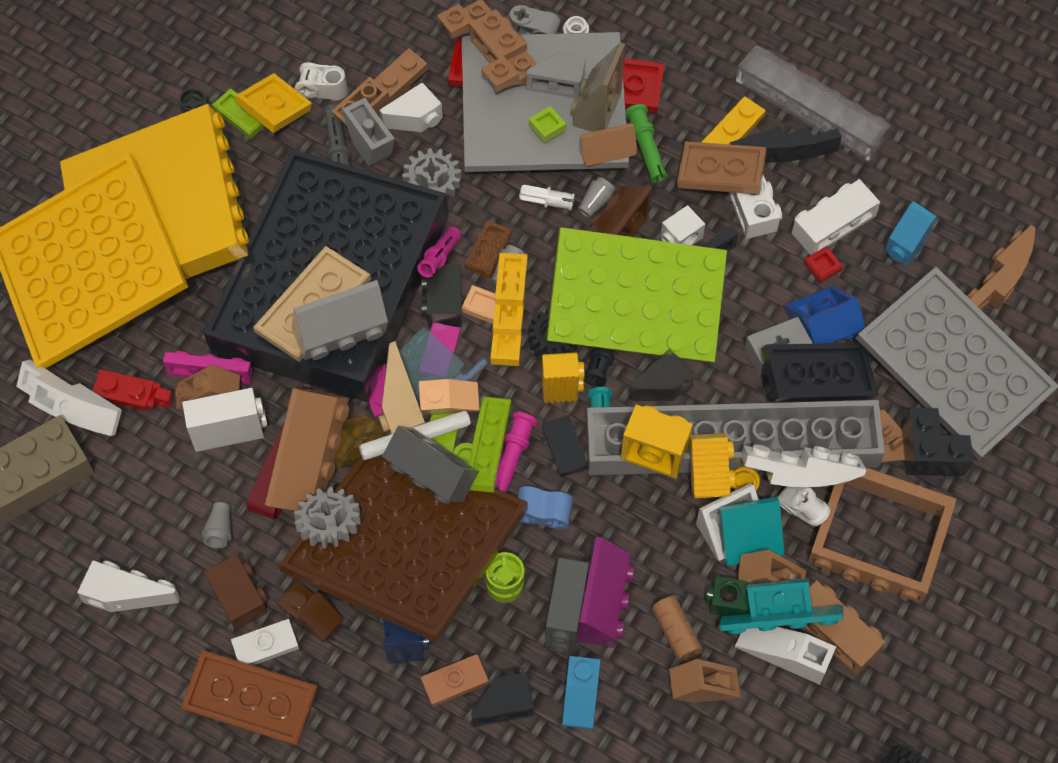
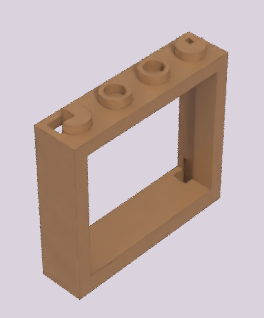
(881, 579)

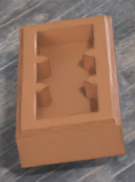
(454, 680)

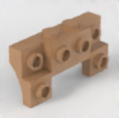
(494, 40)

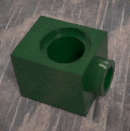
(736, 588)

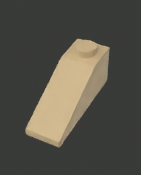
(398, 399)

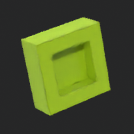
(547, 124)

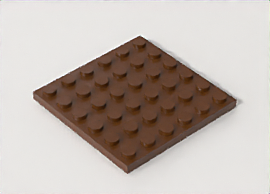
(411, 552)

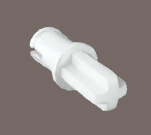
(546, 197)

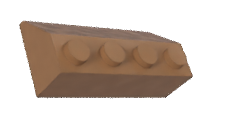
(307, 447)

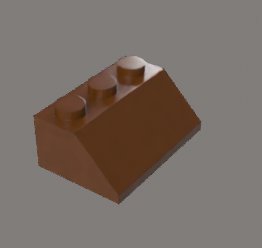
(624, 212)

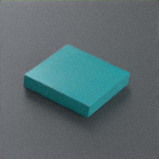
(751, 529)

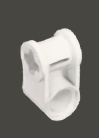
(322, 81)
(804, 504)

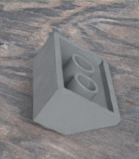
(339, 321)

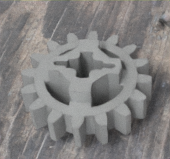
(445, 171)
(327, 517)

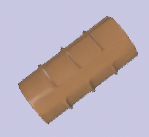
(677, 629)

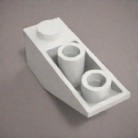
(118, 590)
(789, 650)

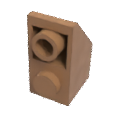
(206, 383)

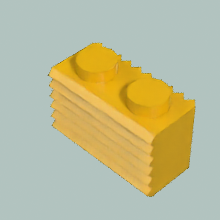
(562, 377)
(711, 465)

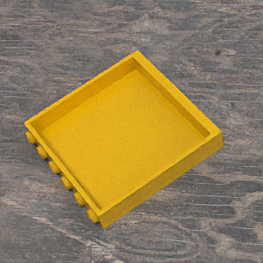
(188, 183)

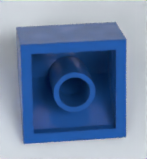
(828, 315)

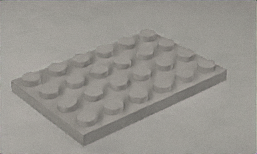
(957, 362)

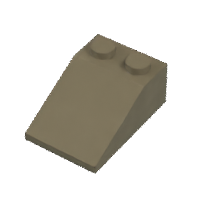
(600, 92)

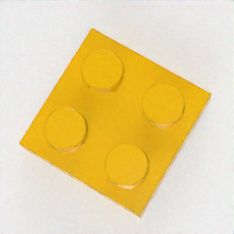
(273, 102)

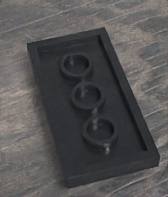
(819, 372)

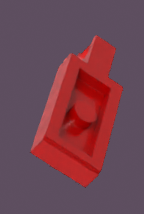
(131, 391)

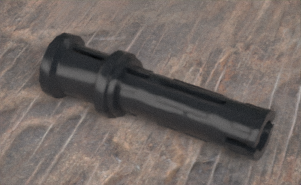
(599, 363)

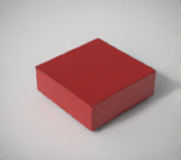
(823, 265)

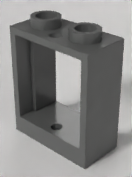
(566, 605)

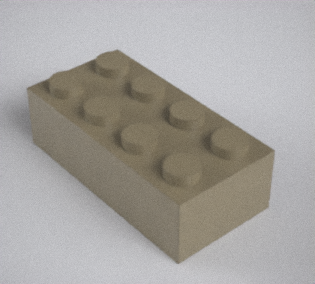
(39, 468)

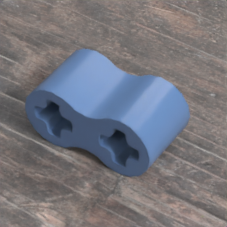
(546, 507)

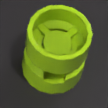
(505, 578)

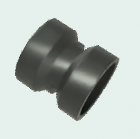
(191, 99)

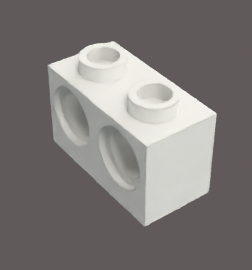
(749, 206)

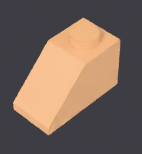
(448, 396)

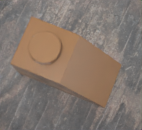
(768, 567)
(704, 682)

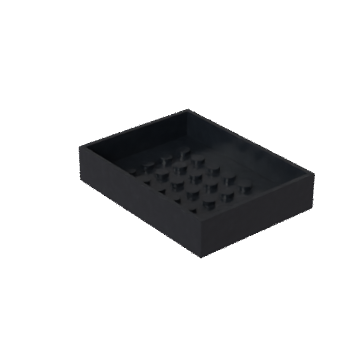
(359, 215)

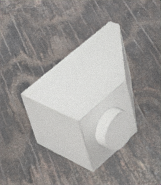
(413, 111)

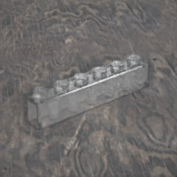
(812, 101)

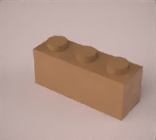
(853, 639)

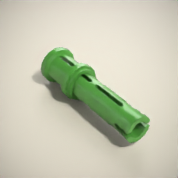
(644, 135)

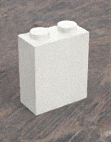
(224, 419)

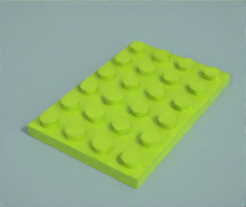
(636, 295)

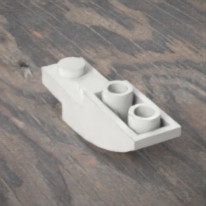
(73, 402)
(814, 468)

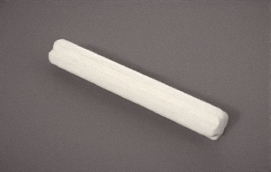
(429, 429)

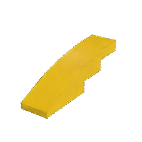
(509, 309)

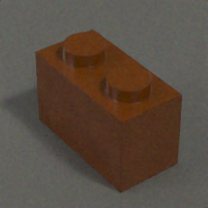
(236, 592)

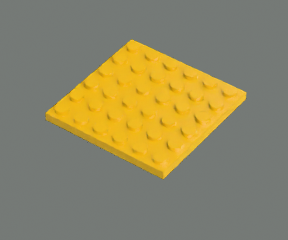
(87, 262)

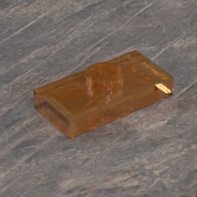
(487, 248)

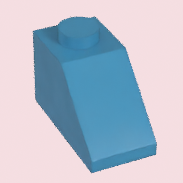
(910, 234)
(581, 692)

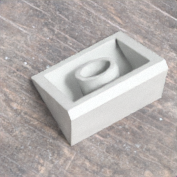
(709, 517)

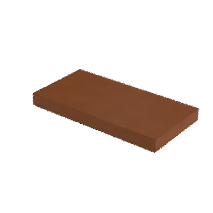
(249, 698)

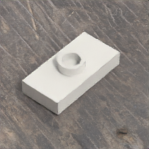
(265, 643)

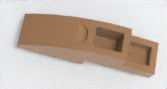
(388, 85)
(1006, 271)

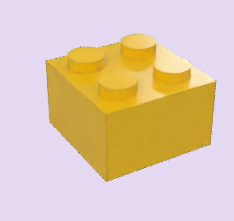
(656, 440)

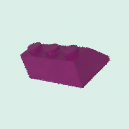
(605, 594)

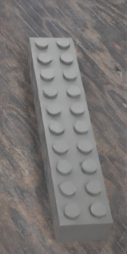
(779, 426)

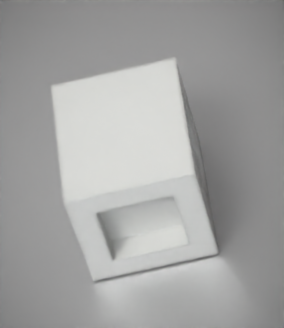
(683, 227)

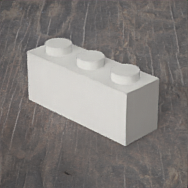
(835, 216)

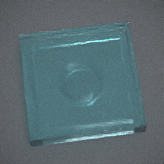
(428, 359)

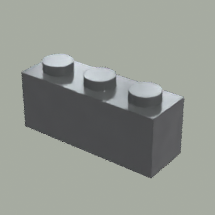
(429, 465)

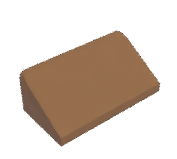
(608, 144)

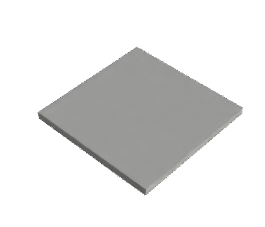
(497, 123)

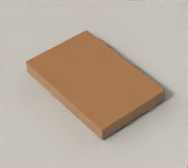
(722, 167)

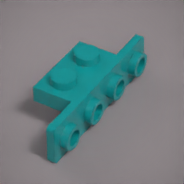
(779, 605)

